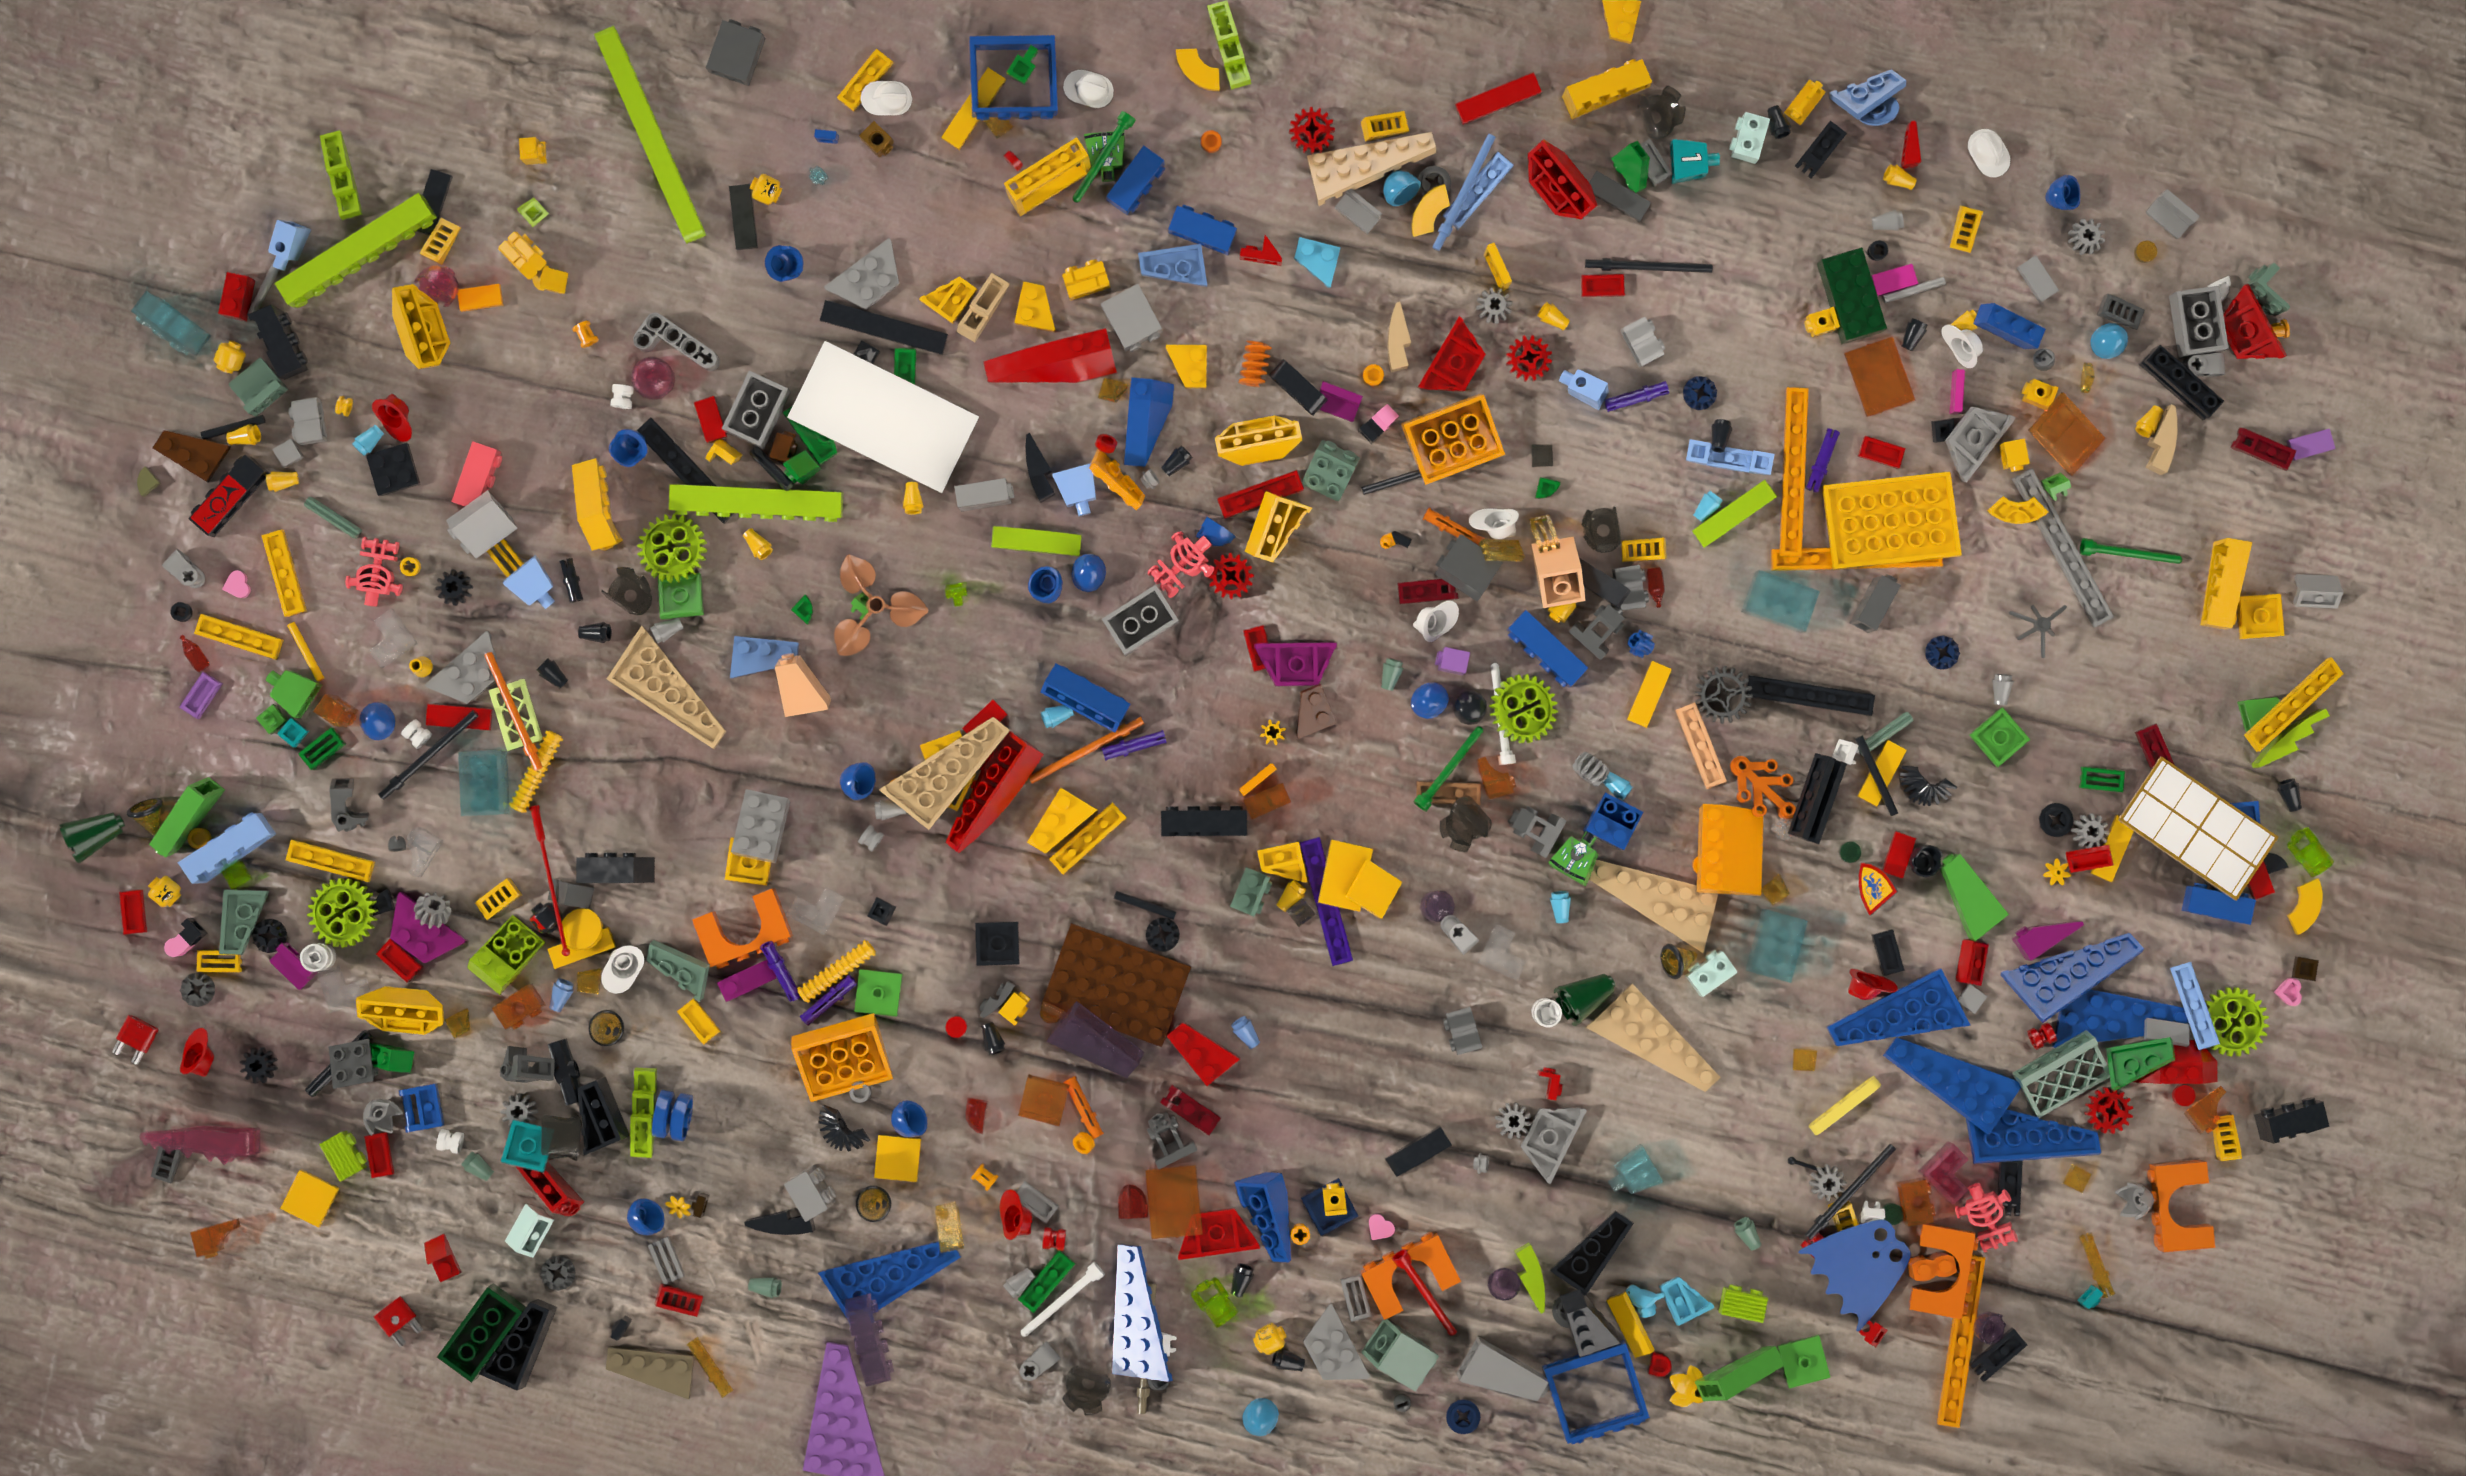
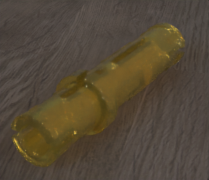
(2100, 1274)
(710, 1368)

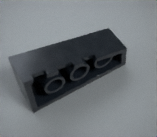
(1204, 822)
(1591, 1255)
(519, 1349)

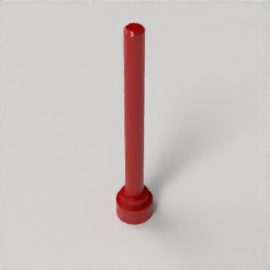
(1403, 1260)

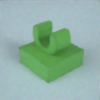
(2056, 484)
(859, 603)
(271, 719)

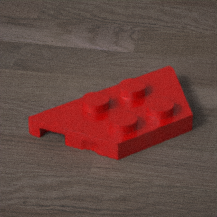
(2249, 328)
(1454, 362)
(1222, 1234)

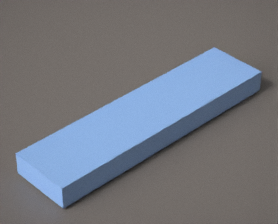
(1483, 185)
(2194, 1006)

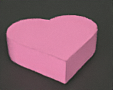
(237, 584)
(2290, 992)
(1379, 1227)

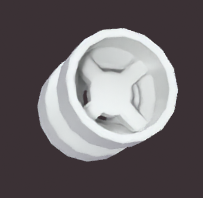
(622, 396)
(416, 734)
(450, 1141)

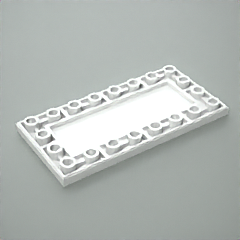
(883, 417)

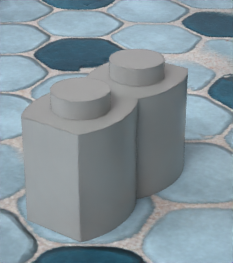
(1642, 341)
(308, 421)

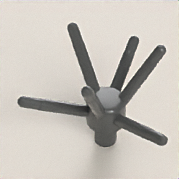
(2041, 625)

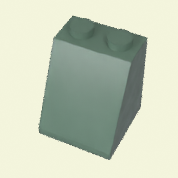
(1399, 1354)

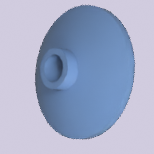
(1882, 114)

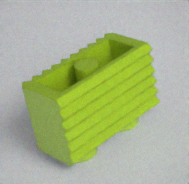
(343, 1155)
(1743, 1303)

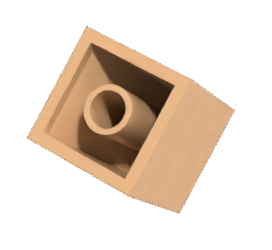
(1559, 574)
(799, 687)

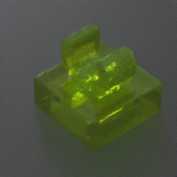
(956, 592)
(236, 875)

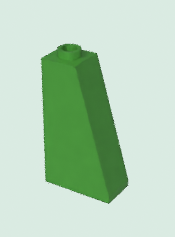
(186, 816)
(1971, 897)
(1739, 1374)

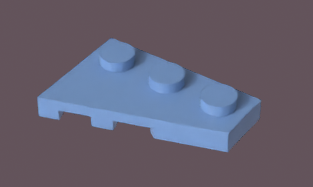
(1863, 98)
(1175, 264)
(758, 654)

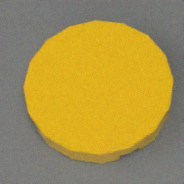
(582, 929)

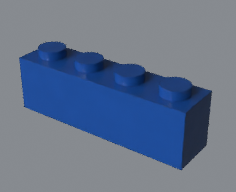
(1547, 649)
(1085, 697)

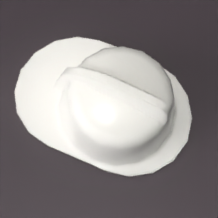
(1088, 88)
(886, 98)
(1989, 152)
(1964, 344)
(1496, 522)
(1436, 620)
(622, 969)

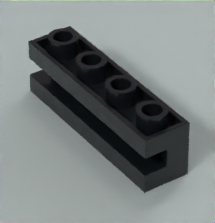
(2181, 382)
(1817, 798)

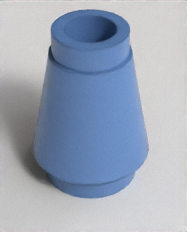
(560, 994)
(1245, 1031)

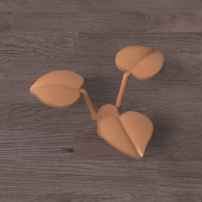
(905, 606)

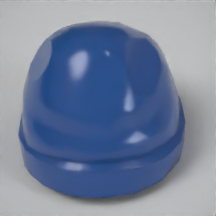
(2064, 193)
(1088, 572)
(1045, 584)
(1429, 700)
(377, 721)
(858, 780)
(909, 1119)
(645, 1217)

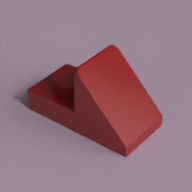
(1268, 255)
(442, 1258)

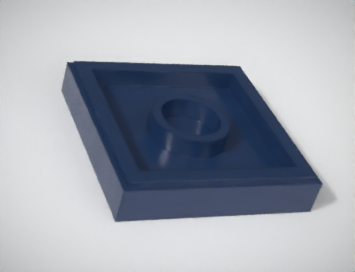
(1315, 1206)

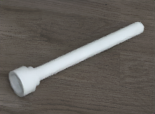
(1506, 756)
(1093, 1273)

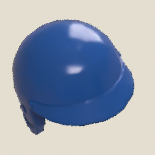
(784, 263)
(628, 447)

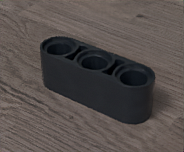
(1298, 387)

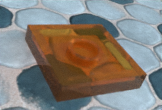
(1043, 1100)

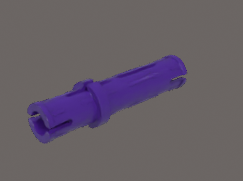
(1633, 397)
(1820, 470)
(1133, 745)
(777, 964)
(848, 983)

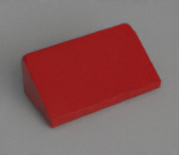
(1972, 962)

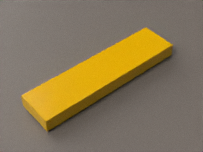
(963, 122)
(284, 573)
(238, 636)
(1087, 838)
(330, 860)

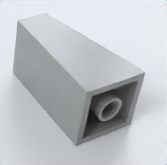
(1498, 1371)

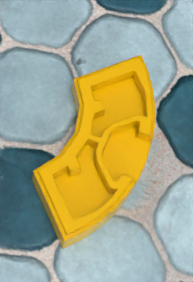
(1196, 70)
(1428, 209)
(2018, 512)
(2308, 906)

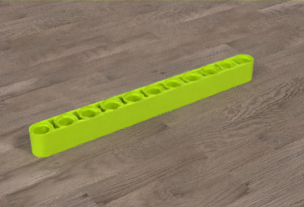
(650, 134)

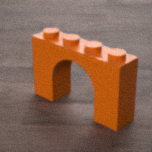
(721, 950)
(2165, 1180)
(1379, 1275)
(1949, 1301)

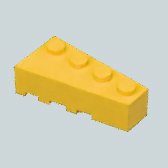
(1606, 88)
(593, 503)
(2225, 582)

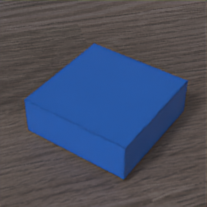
(826, 136)

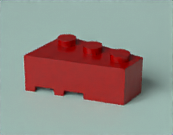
(1202, 1053)

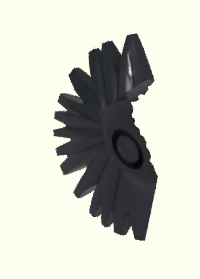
(1922, 788)
(839, 1132)

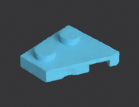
(1318, 259)
(1683, 1300)

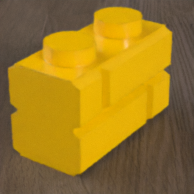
(522, 254)
(1086, 279)

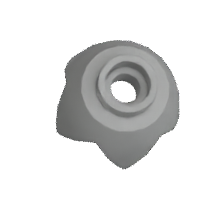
(379, 1115)
(2138, 1200)

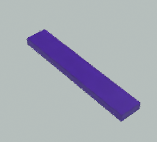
(1329, 915)

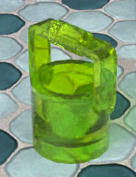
(2313, 856)
(1218, 1307)

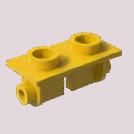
(1805, 101)

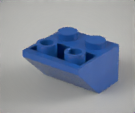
(1613, 821)

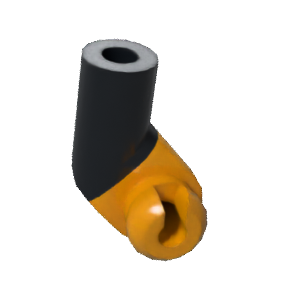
(1393, 538)

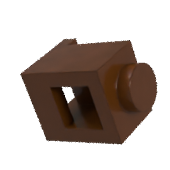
(784, 447)

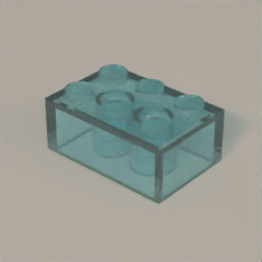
(170, 324)
(1780, 601)
(483, 783)
(1776, 945)

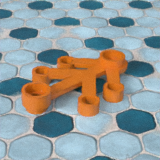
(1761, 785)

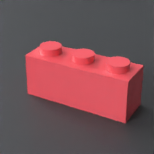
(477, 473)

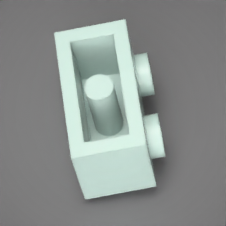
(1749, 138)
(1710, 973)
(529, 1230)

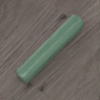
(332, 517)
(1888, 731)

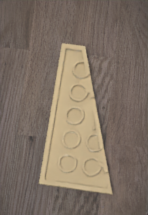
(1661, 899)

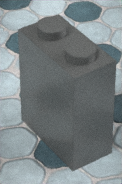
(736, 52)
(1466, 567)
(1875, 603)

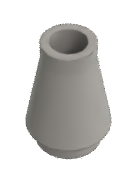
(1889, 221)
(664, 630)
(2002, 687)
(887, 809)
(1016, 1284)

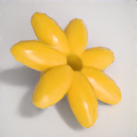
(2053, 872)
(678, 1206)

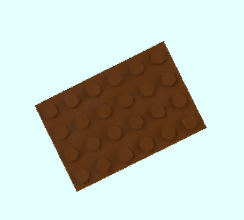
(1117, 983)

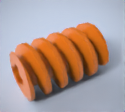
(1254, 364)

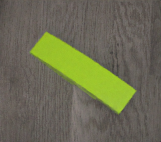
(1229, 44)
(340, 174)
(1734, 513)
(1036, 541)
(2285, 741)
(642, 1112)

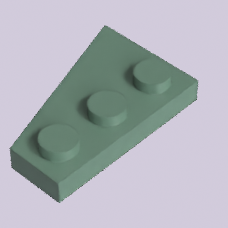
(239, 918)
(685, 969)

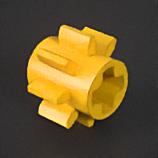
(1267, 729)

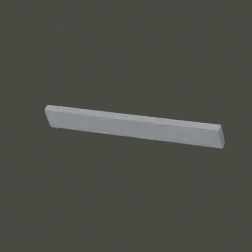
(2065, 551)

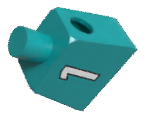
(1690, 160)

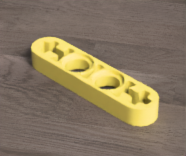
(1844, 1105)

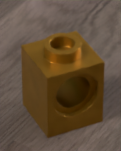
(872, 132)

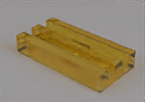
(1548, 544)
(1503, 552)

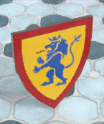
(1875, 887)

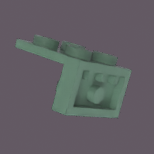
(258, 387)
(1250, 892)

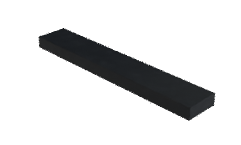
(883, 327)
(675, 458)
(1811, 695)

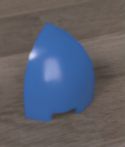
(1215, 533)

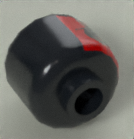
(544, 917)

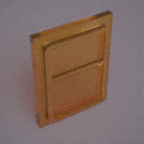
(1879, 376)
(2066, 434)
(1173, 1202)

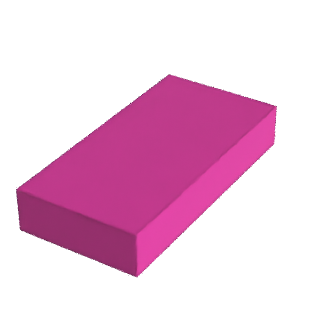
(1894, 279)
(1957, 391)

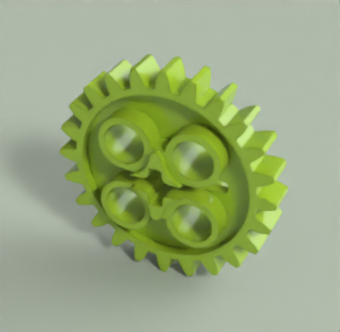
(669, 529)
(1531, 726)
(352, 929)
(2249, 1033)

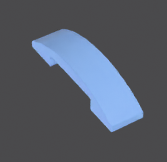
(1731, 459)

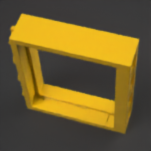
(1048, 177)

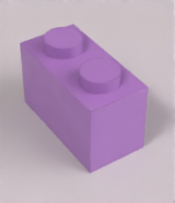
(1452, 660)

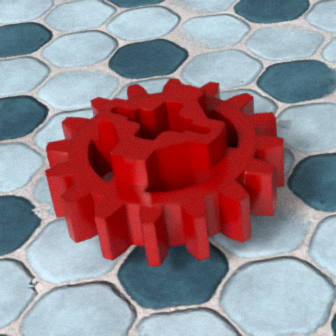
(1303, 130)
(1530, 367)
(1241, 565)
(2110, 1101)

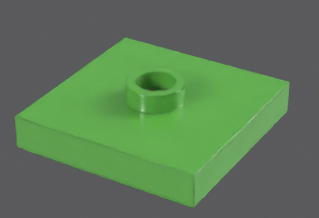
(681, 598)
(1999, 737)
(878, 992)
(1804, 1361)

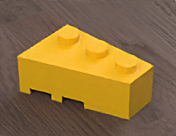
(1274, 525)

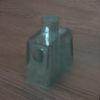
(1635, 1172)

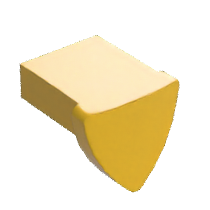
(550, 280)
(725, 451)

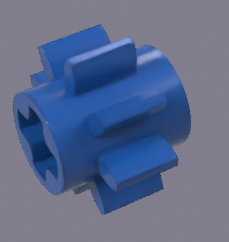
(1641, 643)

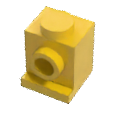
(532, 151)
(1830, 318)
(2031, 396)
(1015, 1007)
(1338, 1208)

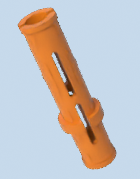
(1434, 518)
(1095, 1130)

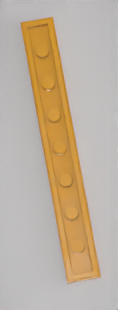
(1793, 472)
(1821, 560)
(1959, 1353)

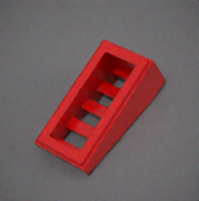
(1911, 151)
(673, 1290)

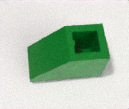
(1633, 165)
(801, 468)
(391, 1058)

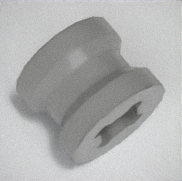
(871, 838)

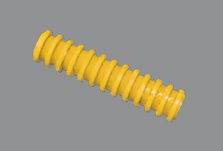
(532, 777)
(836, 971)

